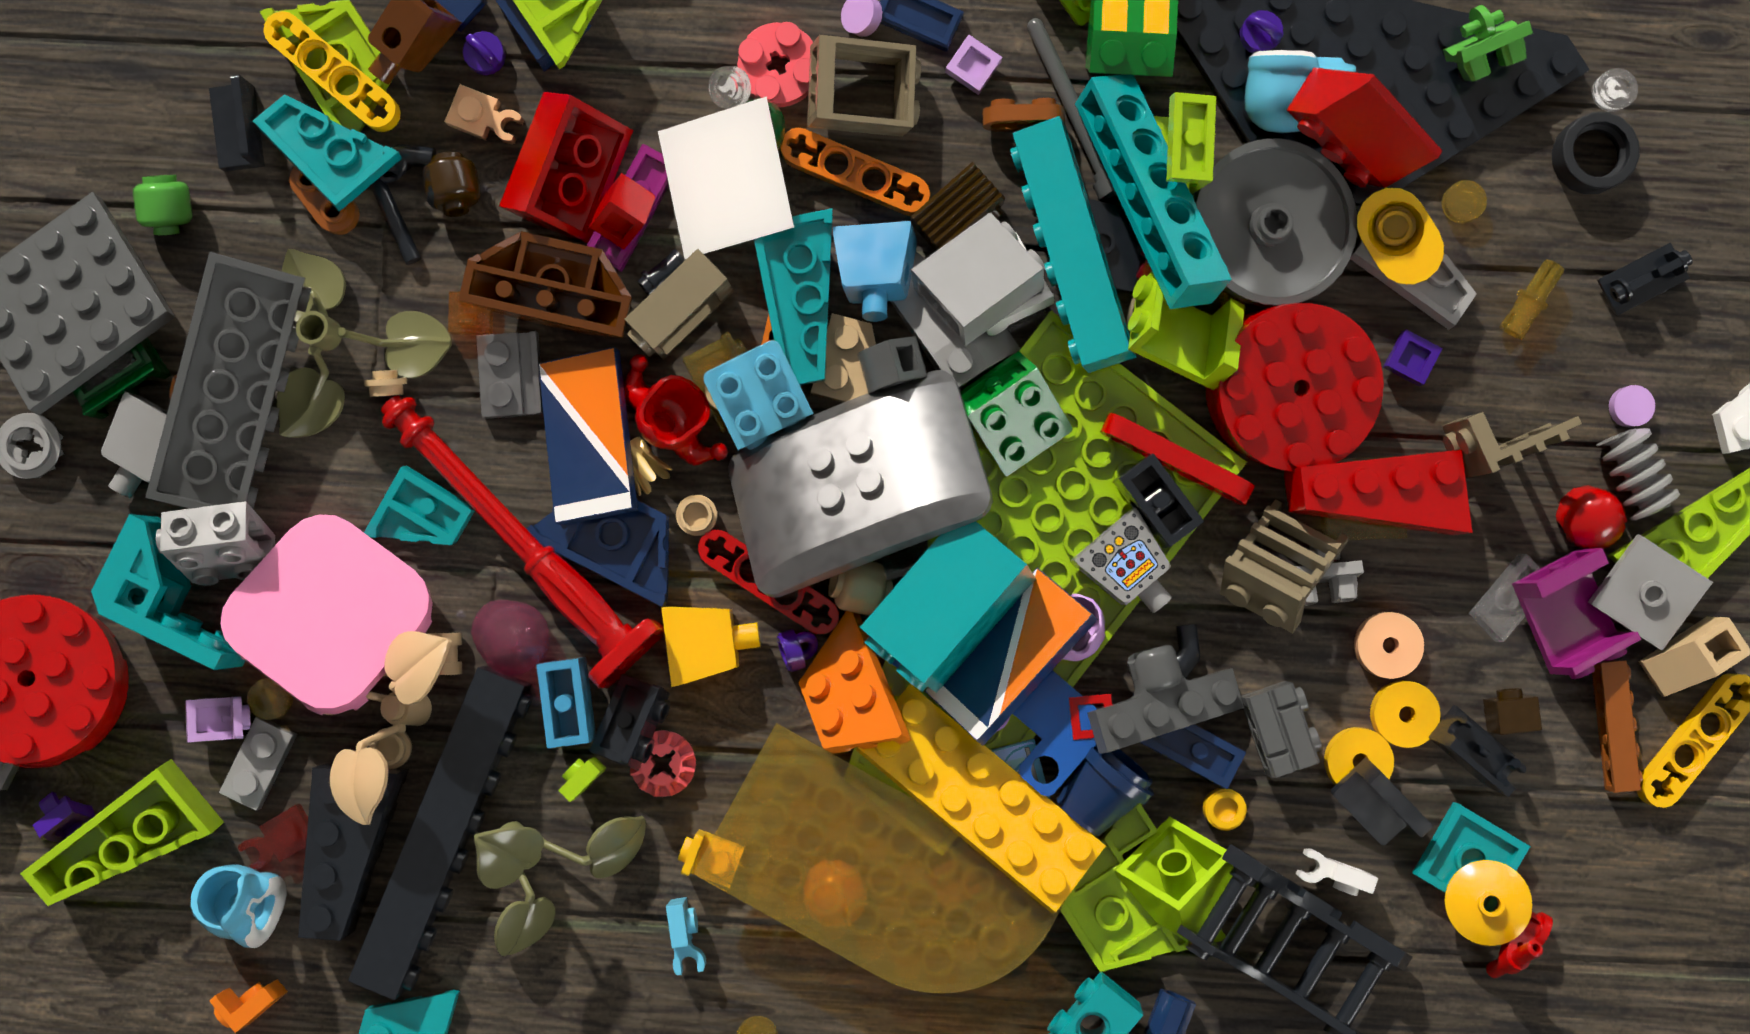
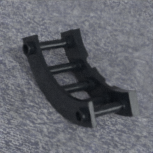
(1301, 906)

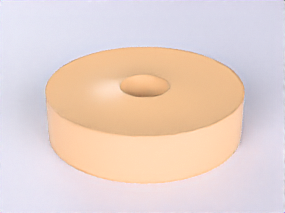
(1407, 649)

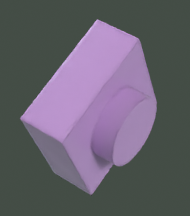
(973, 64)

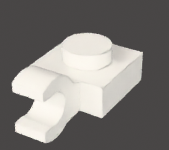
(1346, 877)

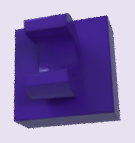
(61, 817)

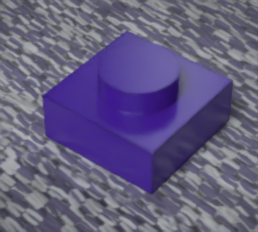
(1412, 358)

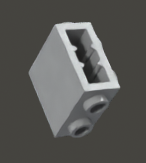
(214, 541)

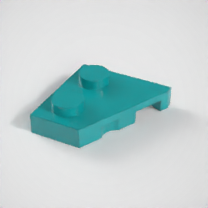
(419, 511)

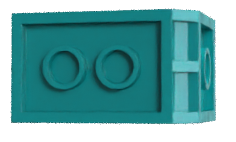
(132, 590)

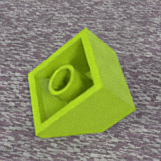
(1176, 876)

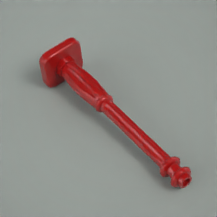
(564, 586)

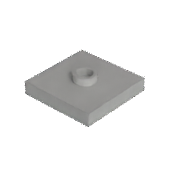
(1650, 592)

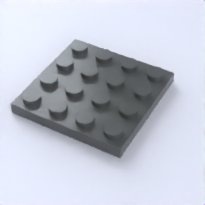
(73, 303)

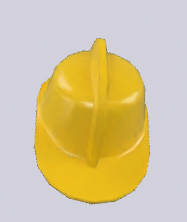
(1400, 236)

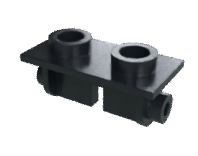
(1645, 278)

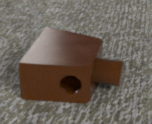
(409, 36)

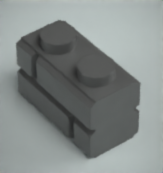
(1281, 728)

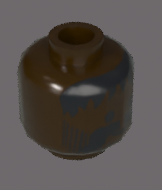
(451, 183)

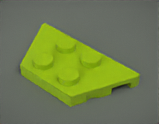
(558, 23)
(348, 34)

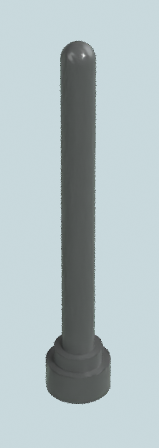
(1068, 96)

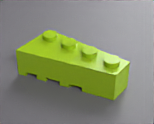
(136, 827)

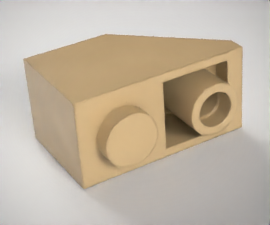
(1696, 655)

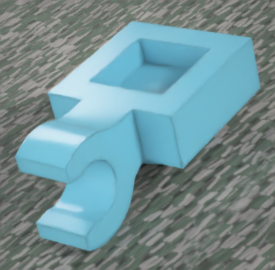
(682, 924)

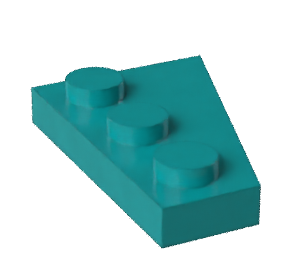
(329, 155)

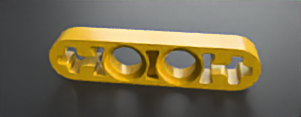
(332, 71)
(1703, 746)

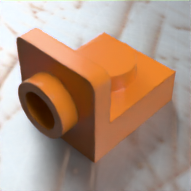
(242, 1011)

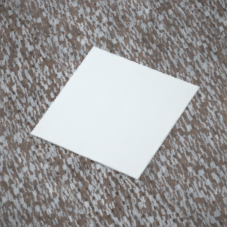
(726, 178)

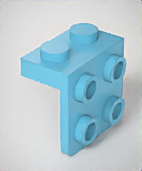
(757, 394)

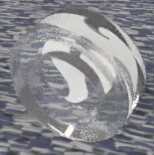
(729, 87)
(1614, 90)

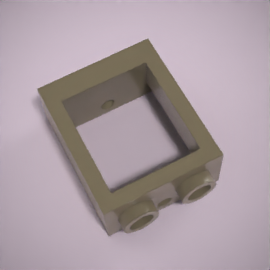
(821, 84)
(678, 305)

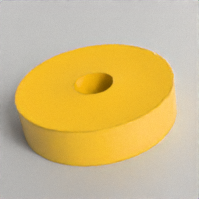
(1423, 718)
(1353, 741)

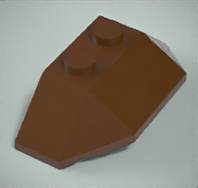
(549, 285)

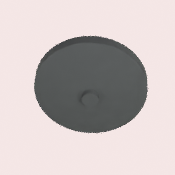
(1279, 221)

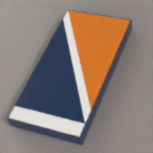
(587, 436)
(1014, 658)

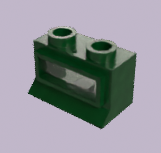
(120, 377)

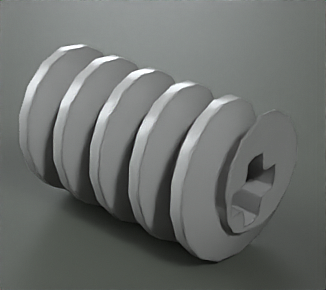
(1640, 472)

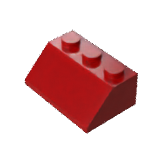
(1361, 127)
(565, 165)

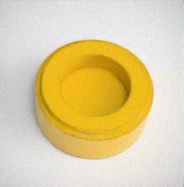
(1224, 809)

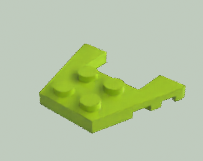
(1106, 913)

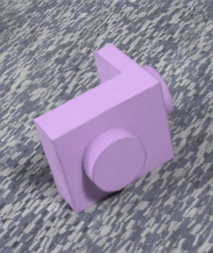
(216, 719)

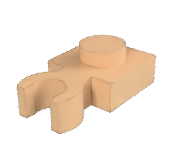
(478, 114)

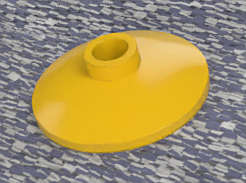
(1466, 896)

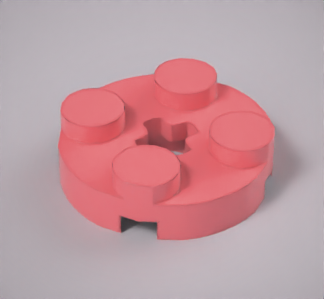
(756, 54)

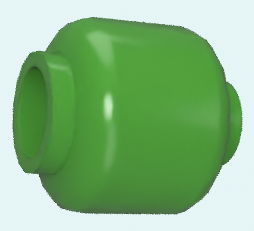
(162, 204)

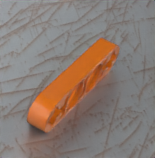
(857, 166)

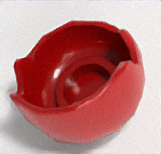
(1591, 517)

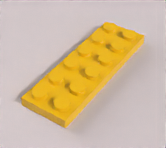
(986, 802)

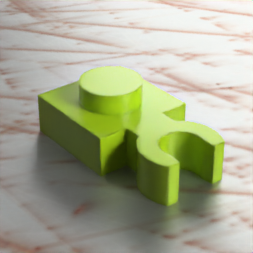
(580, 777)

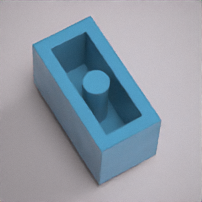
(566, 702)

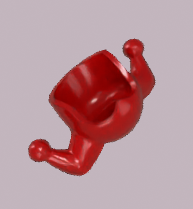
(671, 414)

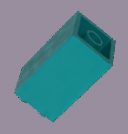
(946, 605)

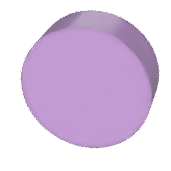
(861, 16)
(1631, 406)

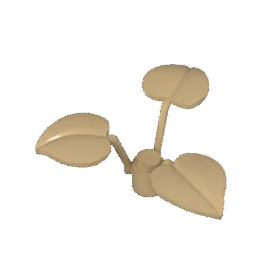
(361, 775)

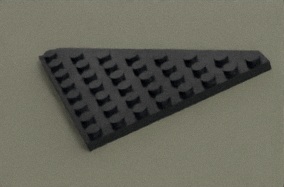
(1398, 45)

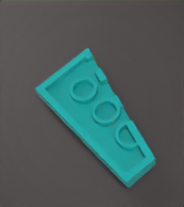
(796, 291)

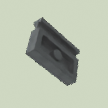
(509, 374)

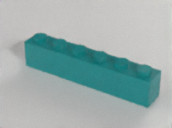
(1072, 244)

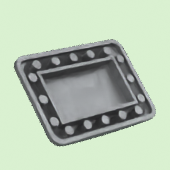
(858, 483)

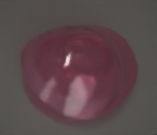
(511, 636)

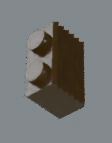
(957, 207)

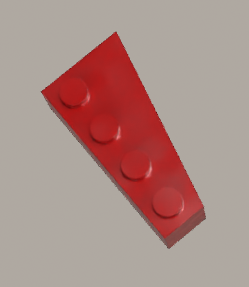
(1398, 491)

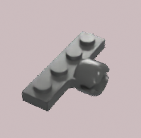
(1162, 701)

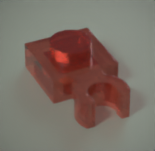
(283, 836)

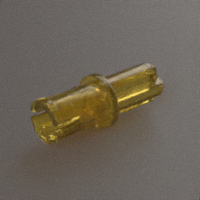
(1532, 300)

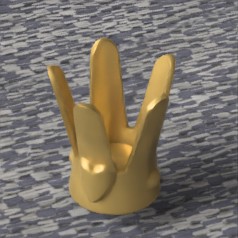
(645, 465)

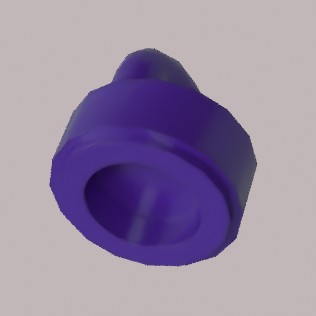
(1261, 32)
(484, 53)
(791, 650)

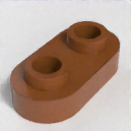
(1007, 116)
(320, 206)

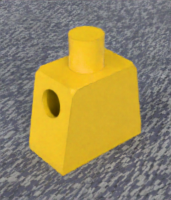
(704, 642)

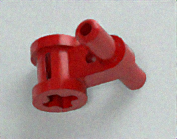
(1526, 947)

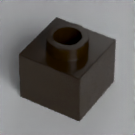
(1512, 712)

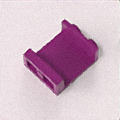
(1564, 624)

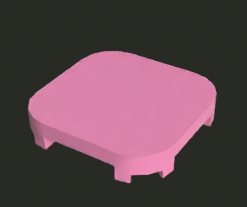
(325, 613)

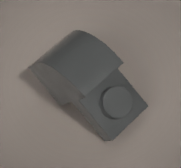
(892, 363)

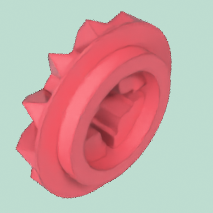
(682, 765)

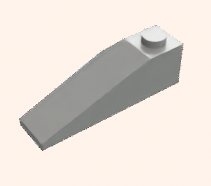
(944, 347)

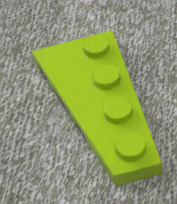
(1706, 529)

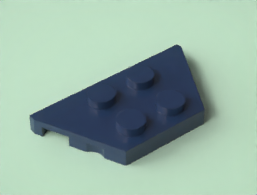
(620, 547)

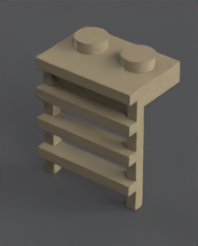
(1481, 450)
(1270, 584)

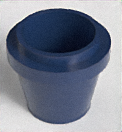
(1104, 790)

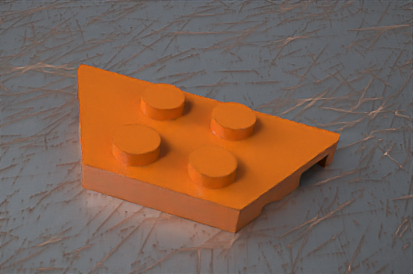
(850, 692)

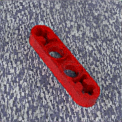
(1177, 459)
(720, 562)

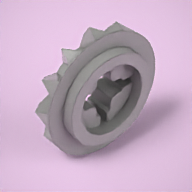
(15, 458)

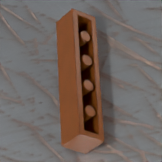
(1616, 726)

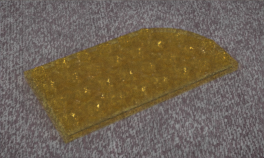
(869, 873)

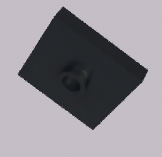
(1119, 244)

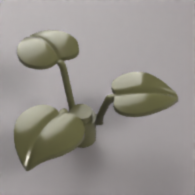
(310, 400)
(512, 848)

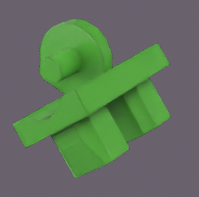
(1504, 39)

